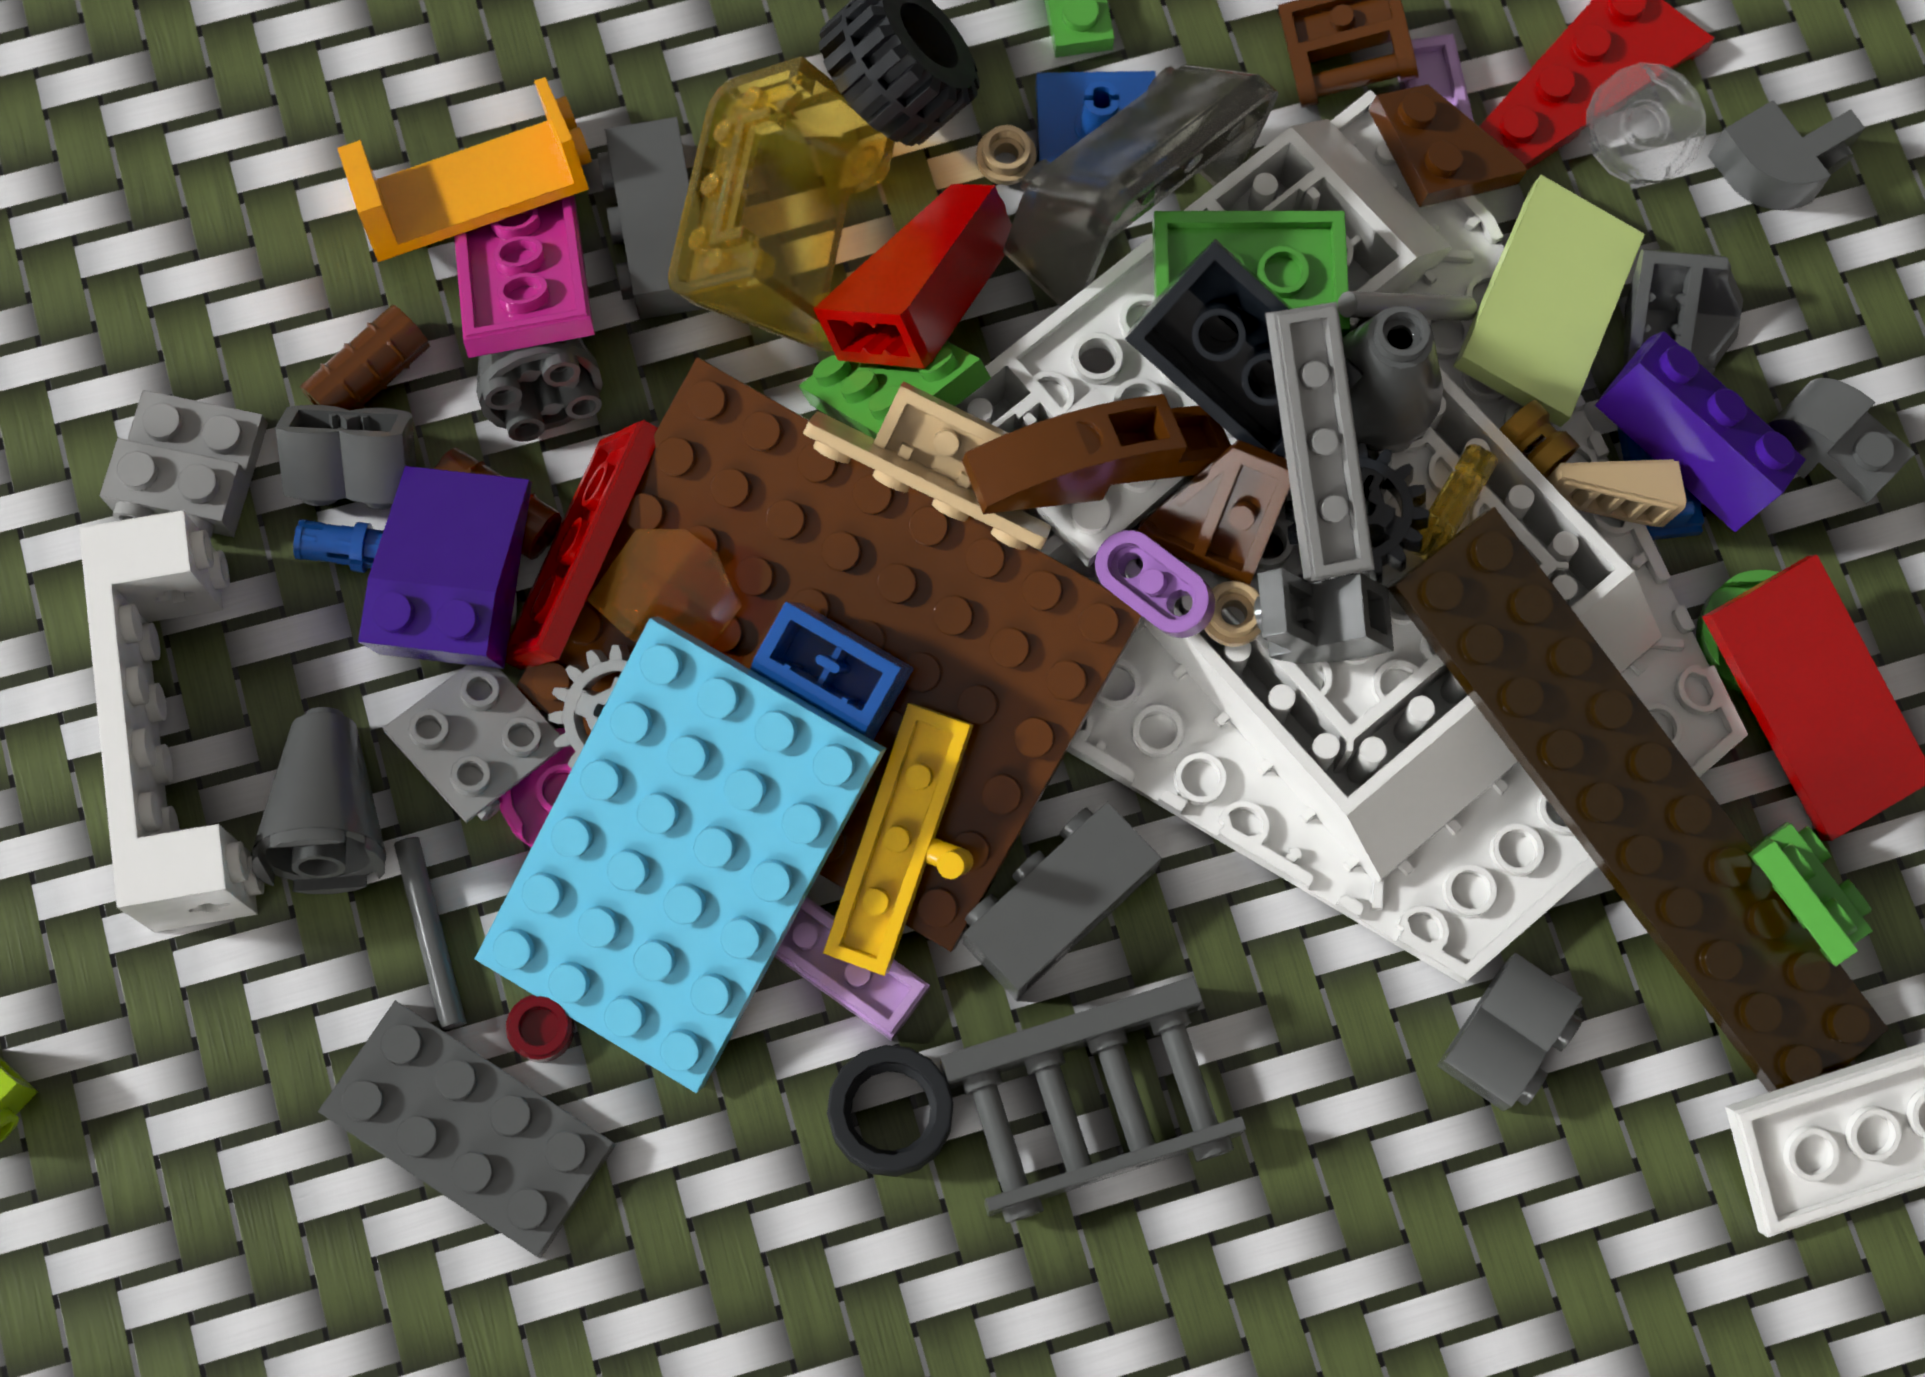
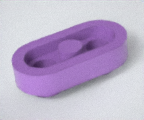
(1156, 586)

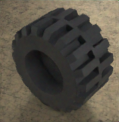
(899, 66)

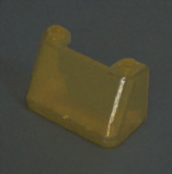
(773, 198)

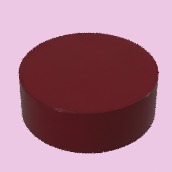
(539, 1029)

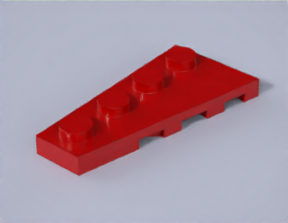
(1608, 35)

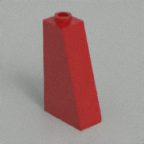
(919, 282)

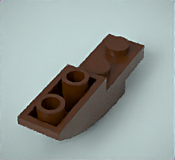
(1089, 450)

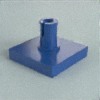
(1079, 102)

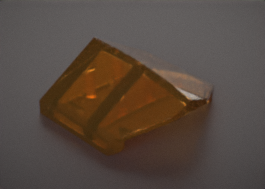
(667, 577)

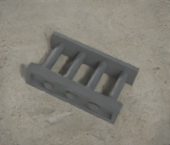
(1104, 1033)

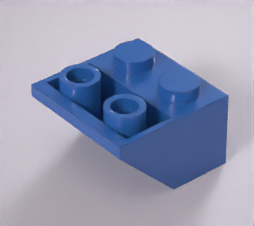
(831, 668)

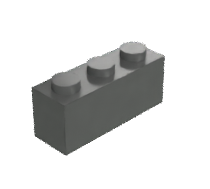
(651, 189)
(1059, 898)

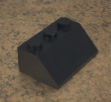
(1215, 345)

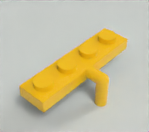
(901, 840)

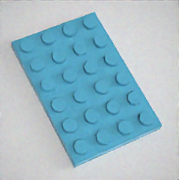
(679, 853)

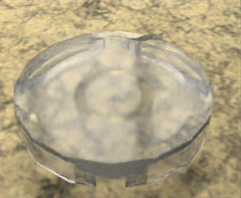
(1646, 123)

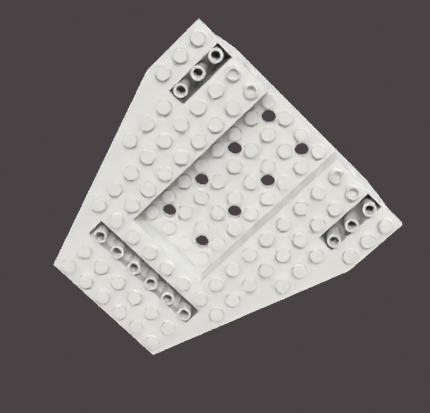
(1379, 768)

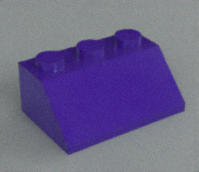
(1689, 416)

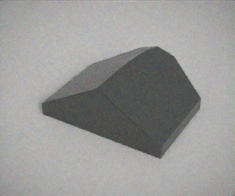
(1687, 298)

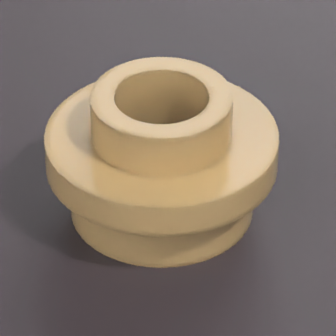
(1000, 140)
(1242, 597)

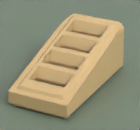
(1623, 490)

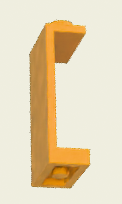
(470, 184)

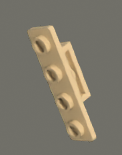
(924, 450)

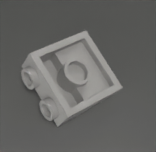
(186, 460)

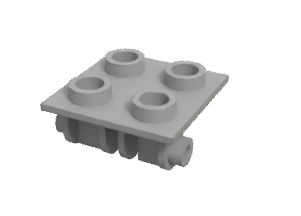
(474, 739)

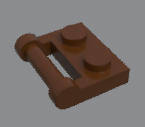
(1338, 27)

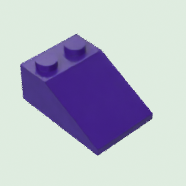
(447, 568)

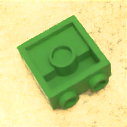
(1823, 907)

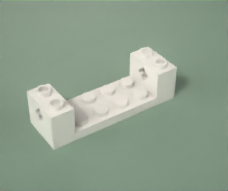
(136, 576)

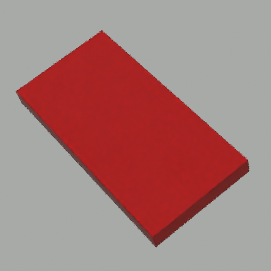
(580, 546)
(1818, 697)

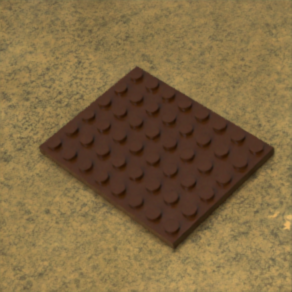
(984, 625)

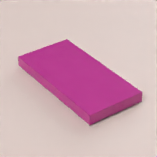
(523, 281)

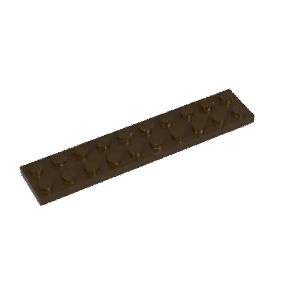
(1635, 804)

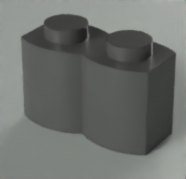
(344, 453)
(1511, 1033)

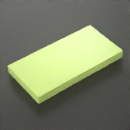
(1549, 300)

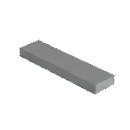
(1320, 441)

